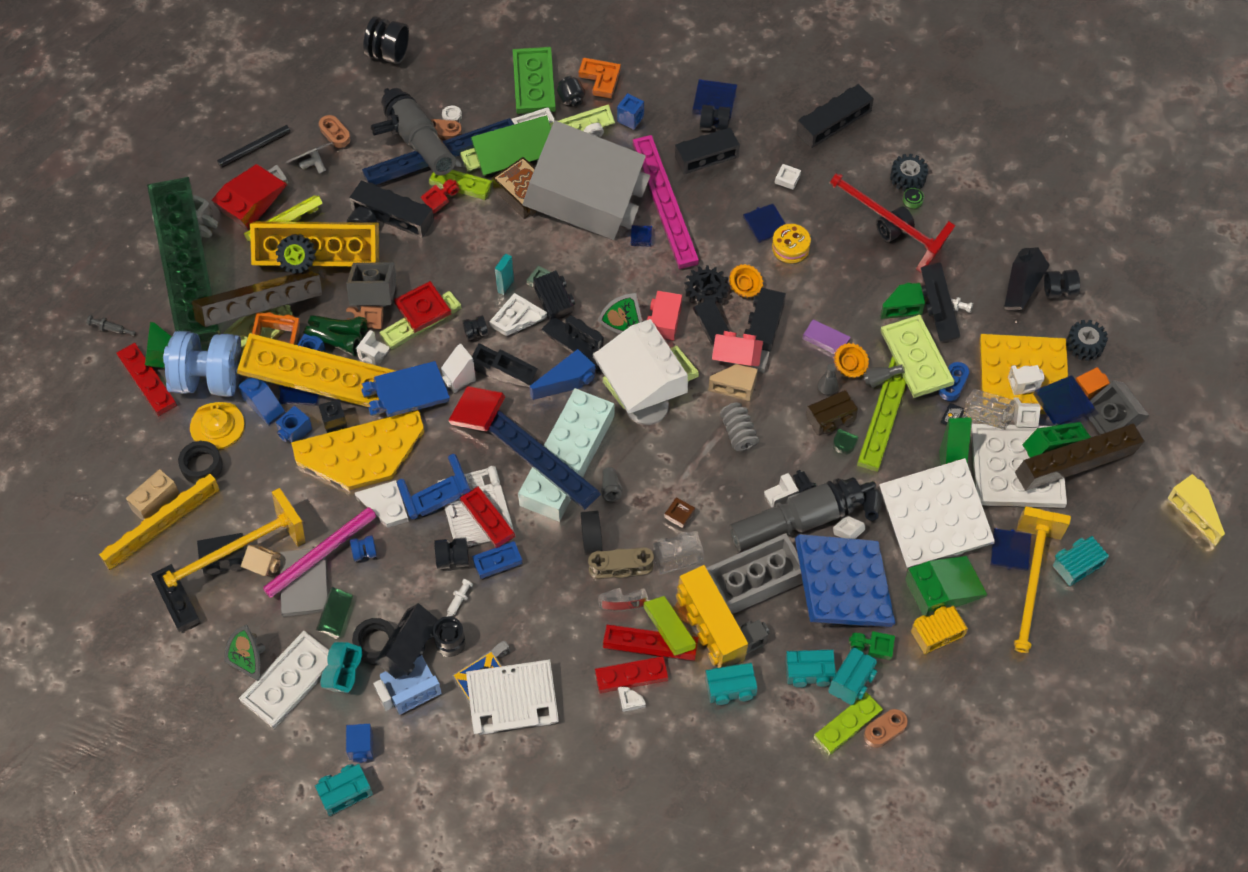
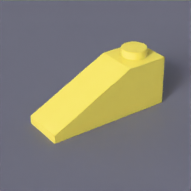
(1197, 505)

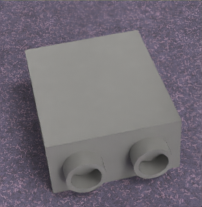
(586, 181)

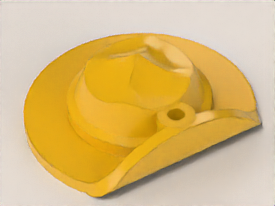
(218, 424)

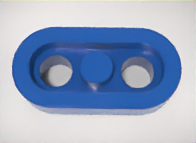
(959, 382)

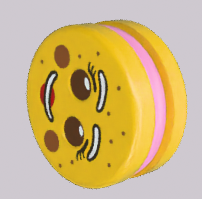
(791, 243)

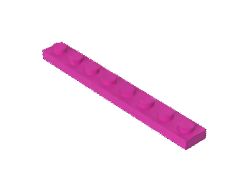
(666, 204)

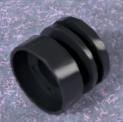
(386, 40)

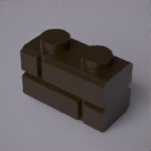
(832, 413)

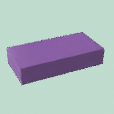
(825, 337)

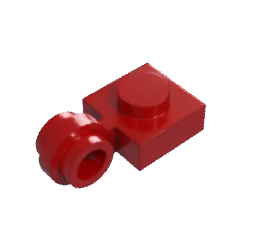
(437, 198)

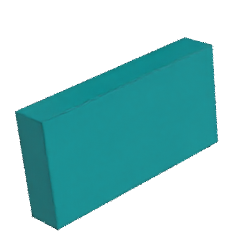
(504, 274)

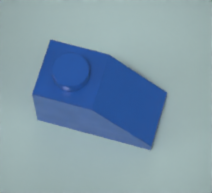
(261, 399)

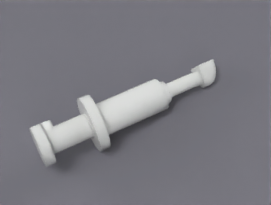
(956, 303)
(459, 597)

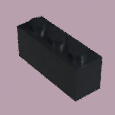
(707, 150)
(766, 317)
(407, 641)

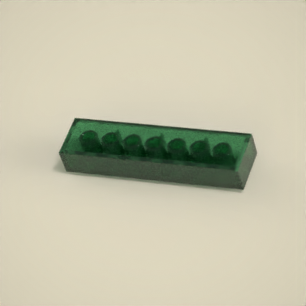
(182, 253)

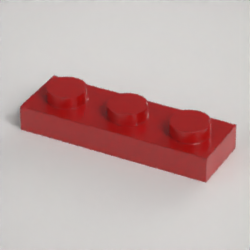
(487, 517)
(631, 674)

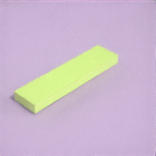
(402, 332)

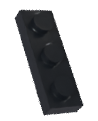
(176, 600)

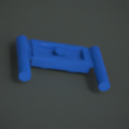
(437, 494)

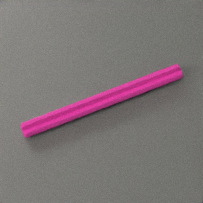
(319, 552)

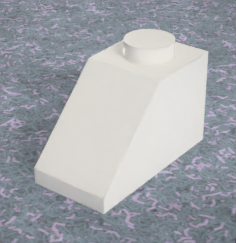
(458, 370)

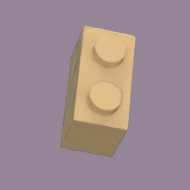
(152, 495)

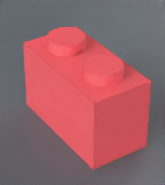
(666, 313)
(736, 349)

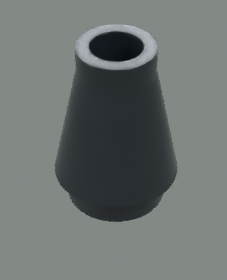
(872, 504)

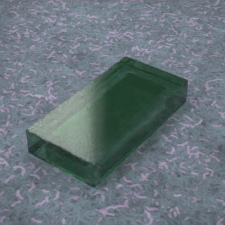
(334, 612)

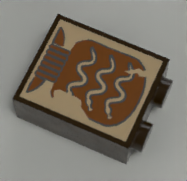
(512, 185)

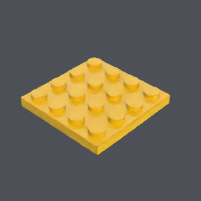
(1003, 351)

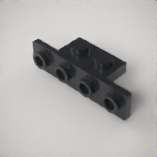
(939, 302)
(575, 335)

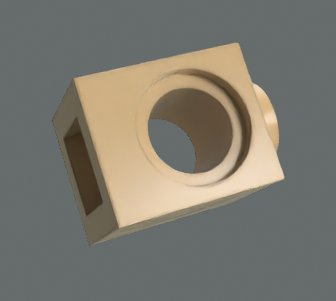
(261, 560)

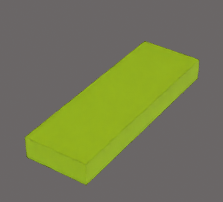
(468, 184)
(669, 625)

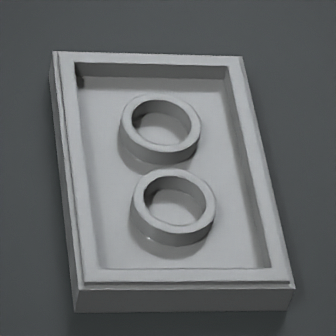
(308, 591)

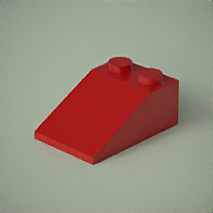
(248, 195)

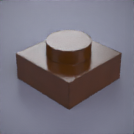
(679, 512)

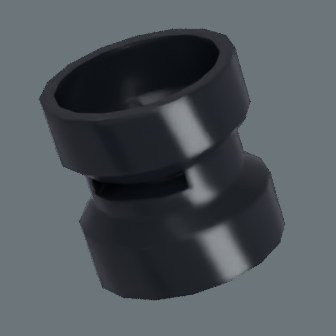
(475, 327)

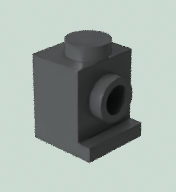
(755, 634)

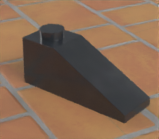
(1024, 277)

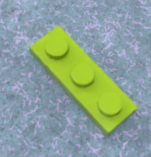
(848, 723)

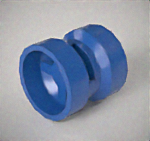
(358, 548)

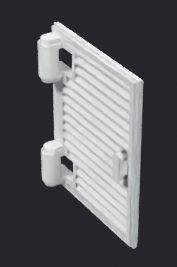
(463, 524)
(512, 696)

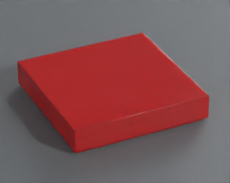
(422, 306)
(476, 408)

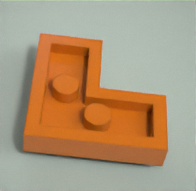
(603, 72)

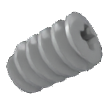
(739, 427)

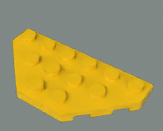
(361, 452)

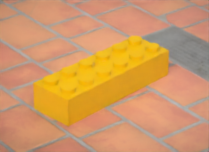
(334, 241)

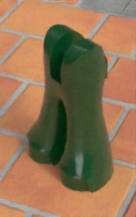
(337, 332)

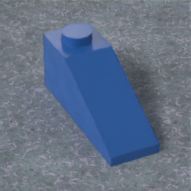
(568, 374)

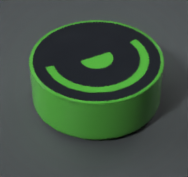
(913, 198)

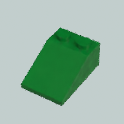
(944, 584)

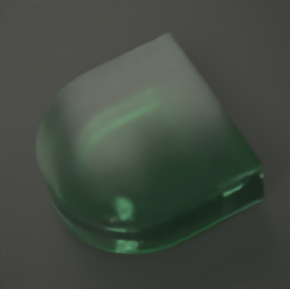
(844, 442)

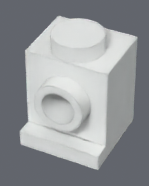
(1025, 379)

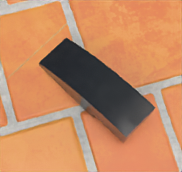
(503, 366)

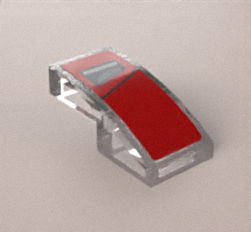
(616, 601)

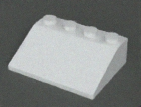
(641, 367)

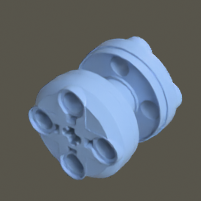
(187, 362)

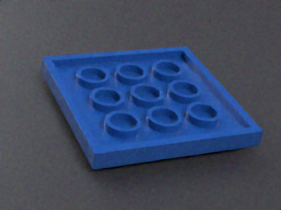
(844, 581)

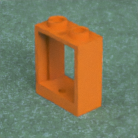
(279, 322)

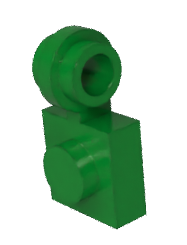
(879, 644)

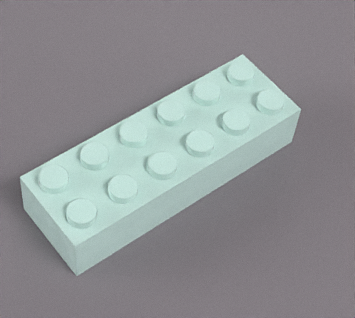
(575, 443)

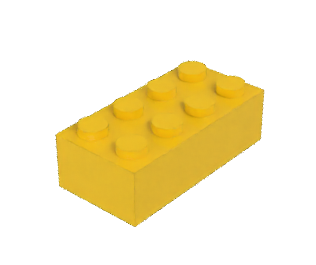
(711, 618)

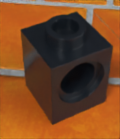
(333, 416)

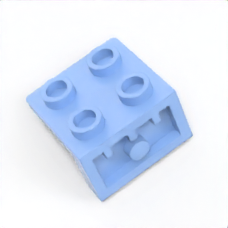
(412, 689)

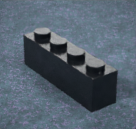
(834, 115)
(393, 208)

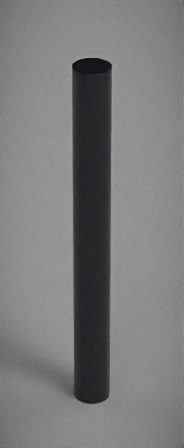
(253, 145)

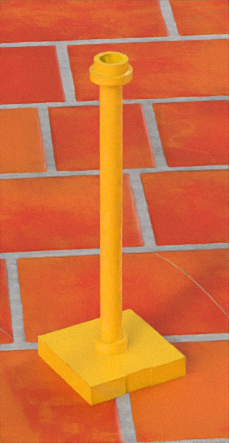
(286, 518)
(1043, 525)

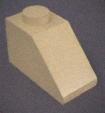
(734, 381)

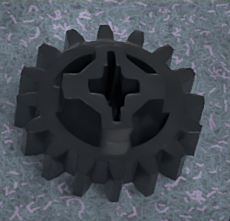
(706, 285)

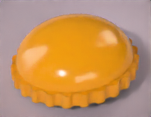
(745, 280)
(851, 360)

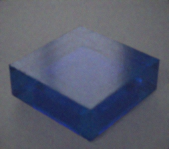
(641, 235)

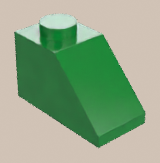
(904, 302)
(157, 341)

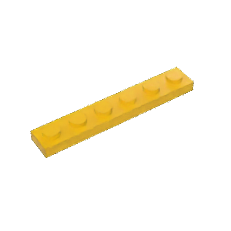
(160, 521)

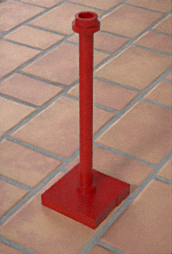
(932, 245)

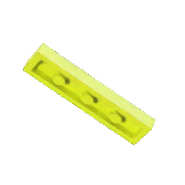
(293, 214)

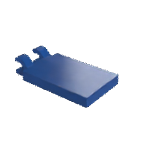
(406, 390)

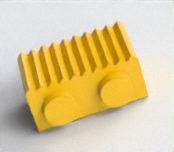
(938, 629)

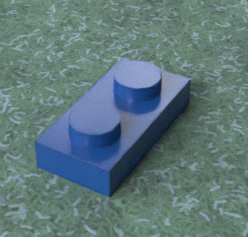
(497, 560)

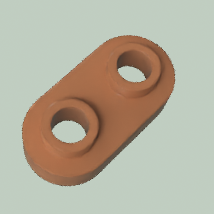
(443, 130)
(337, 133)
(886, 727)

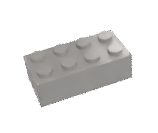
(757, 573)

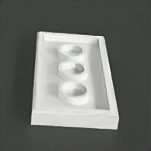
(287, 680)

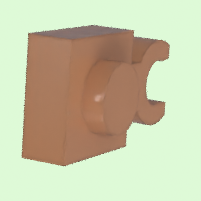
(373, 315)

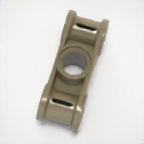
(621, 563)

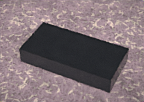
(710, 319)

